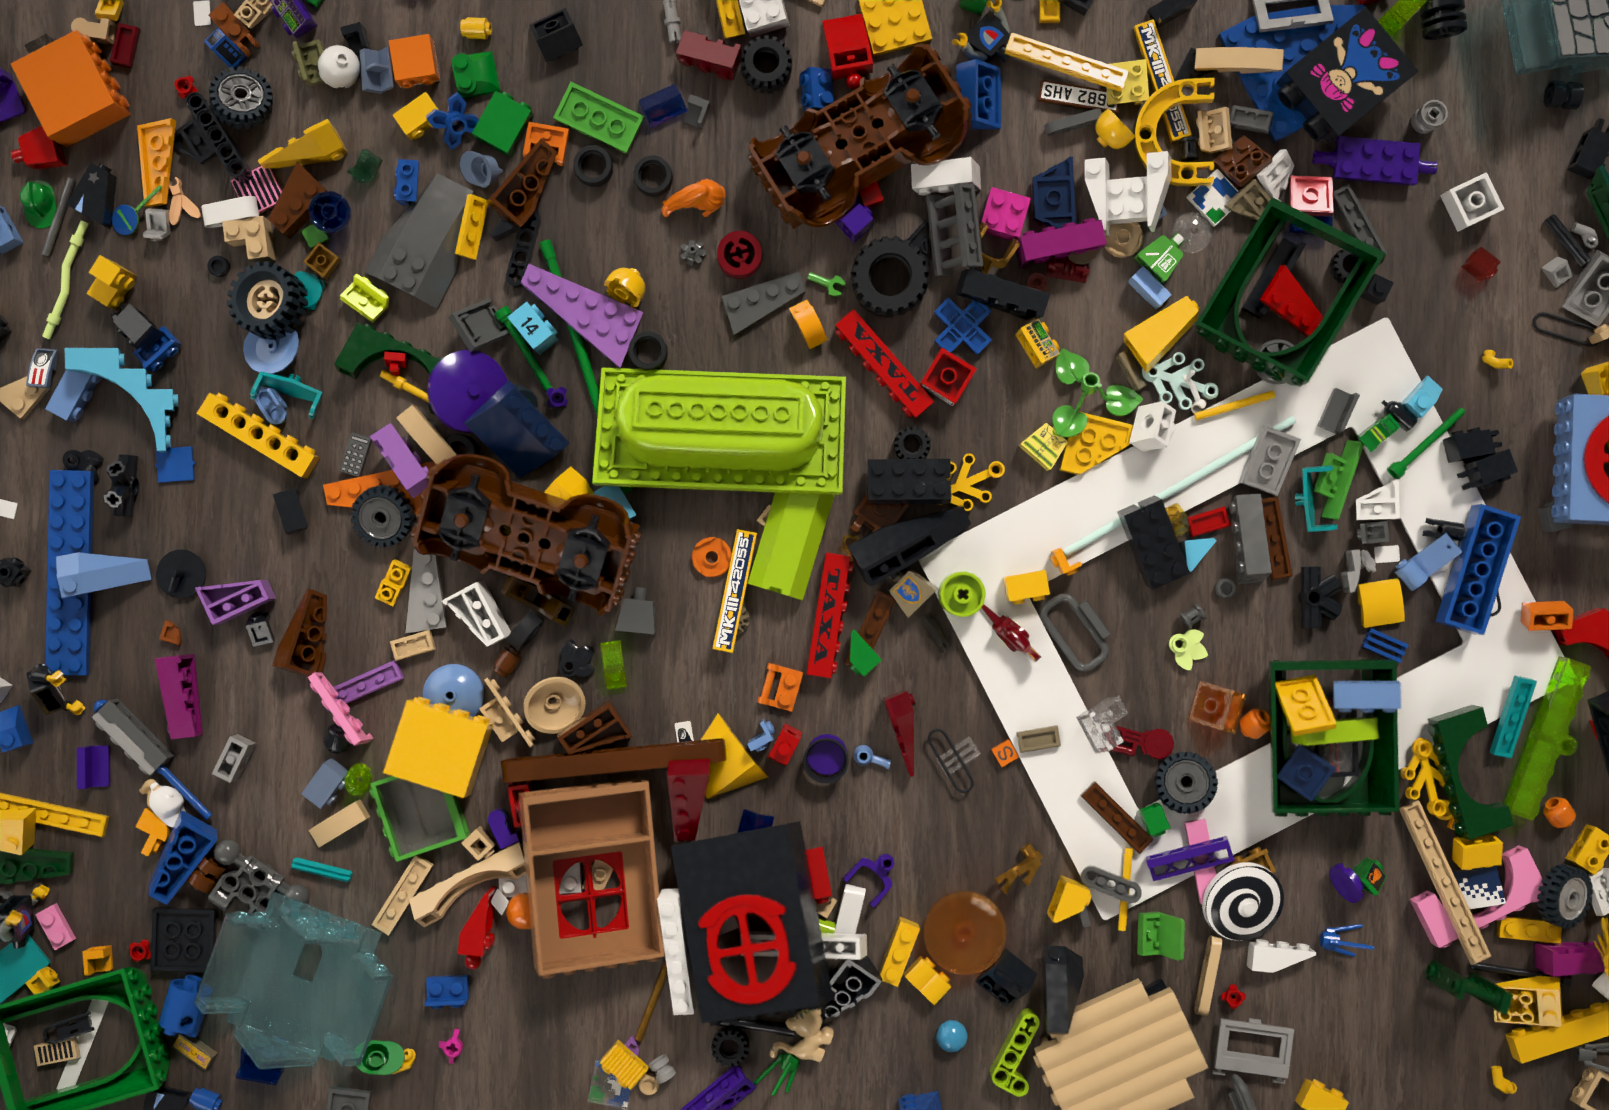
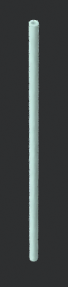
(1177, 487)

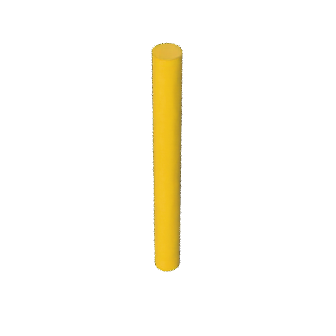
(1234, 405)
(1123, 911)

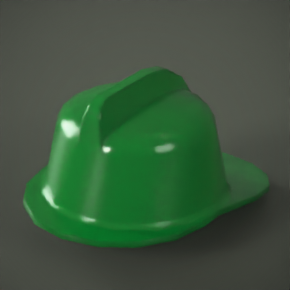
(38, 203)
(382, 1058)

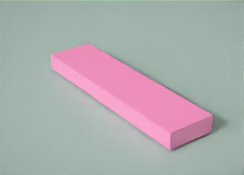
(1198, 832)

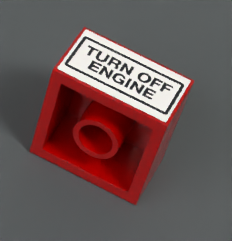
(947, 377)

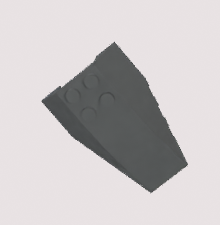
(422, 243)

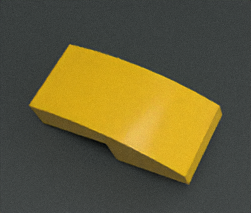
(394, 582)

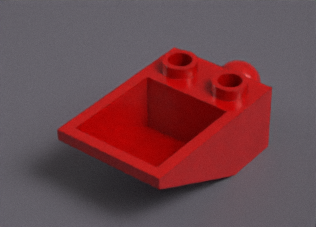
(848, 49)
(477, 933)

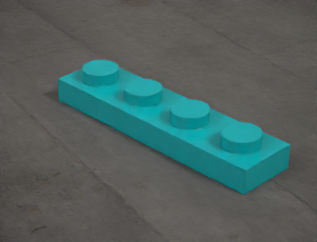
(1513, 716)

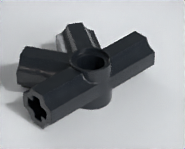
(123, 485)
(1322, 591)

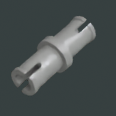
(672, 21)

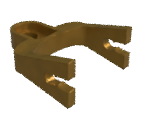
(989, 261)
(1029, 864)

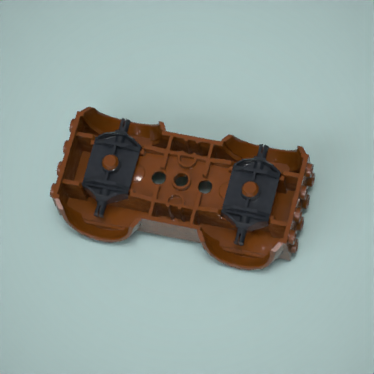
(819, 182)
(588, 533)

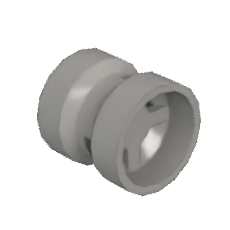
(661, 1069)

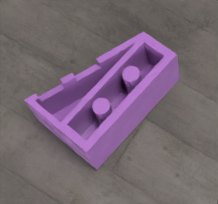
(401, 459)
(234, 599)

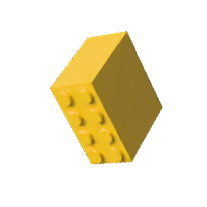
(439, 747)

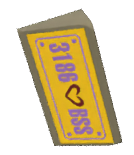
(195, 1050)

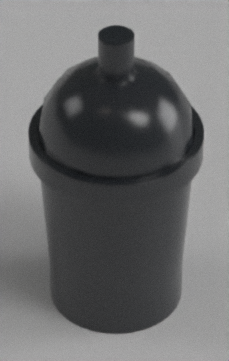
(1400, 414)

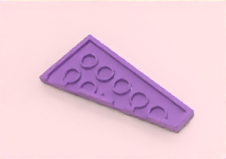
(592, 315)

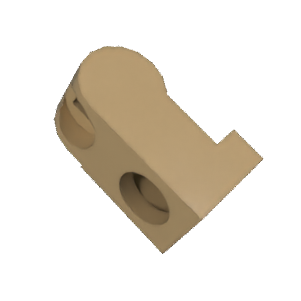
(100, 32)

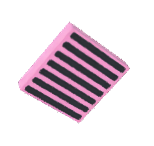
(262, 186)

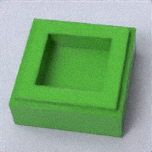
(314, 236)

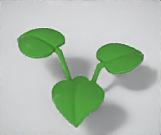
(1073, 368)

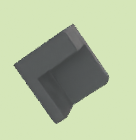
(697, 111)

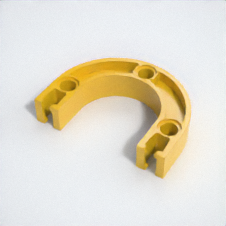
(1149, 116)

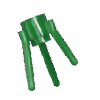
(789, 1064)

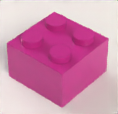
(1005, 213)

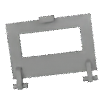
(1265, 25)
(1251, 1062)

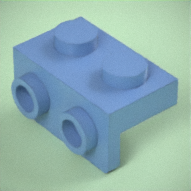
(761, 741)

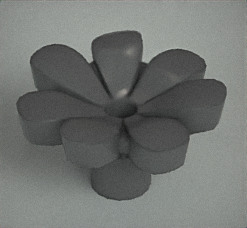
(695, 255)

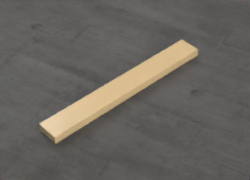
(1445, 882)

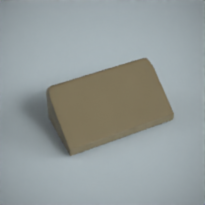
(1130, 370)

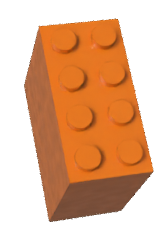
(71, 88)

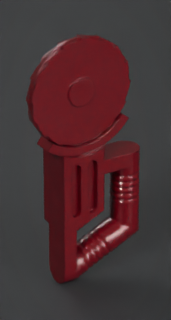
(1156, 743)

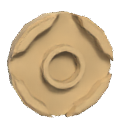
(1124, 239)

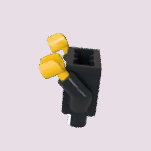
(47, 691)

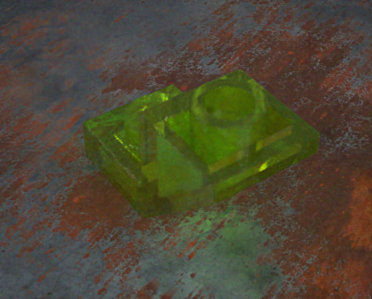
(613, 664)

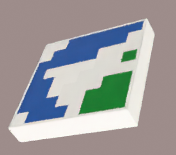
(1211, 199)

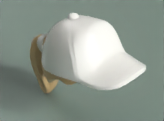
(164, 801)

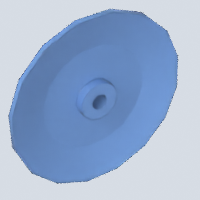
(270, 355)

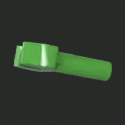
(827, 283)

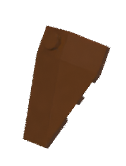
(522, 188)
(303, 642)

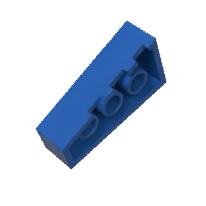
(182, 854)

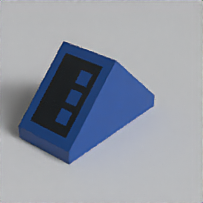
(225, 48)

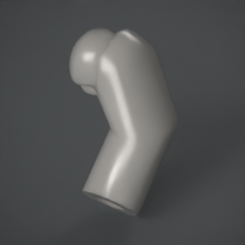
(1588, 235)

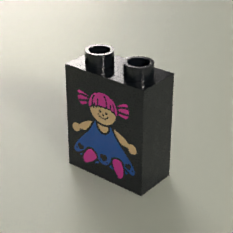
(1345, 77)

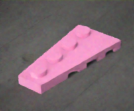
(339, 709)

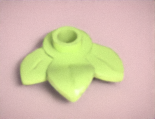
(1190, 649)

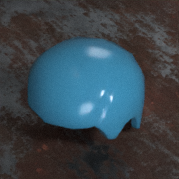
(951, 1036)

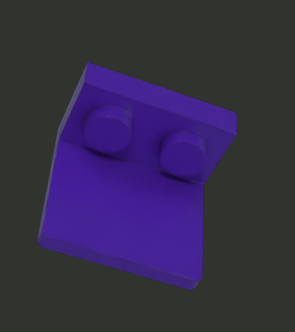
(10, 99)

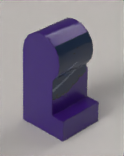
(501, 828)

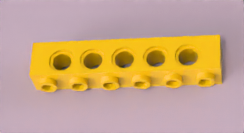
(212, 411)

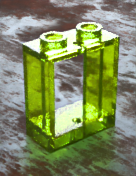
(1399, 15)

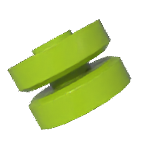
(973, 597)

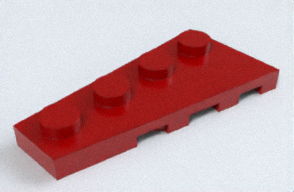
(1291, 302)

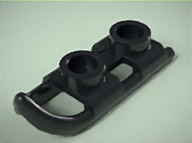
(64, 1030)

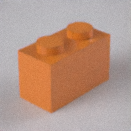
(1546, 615)

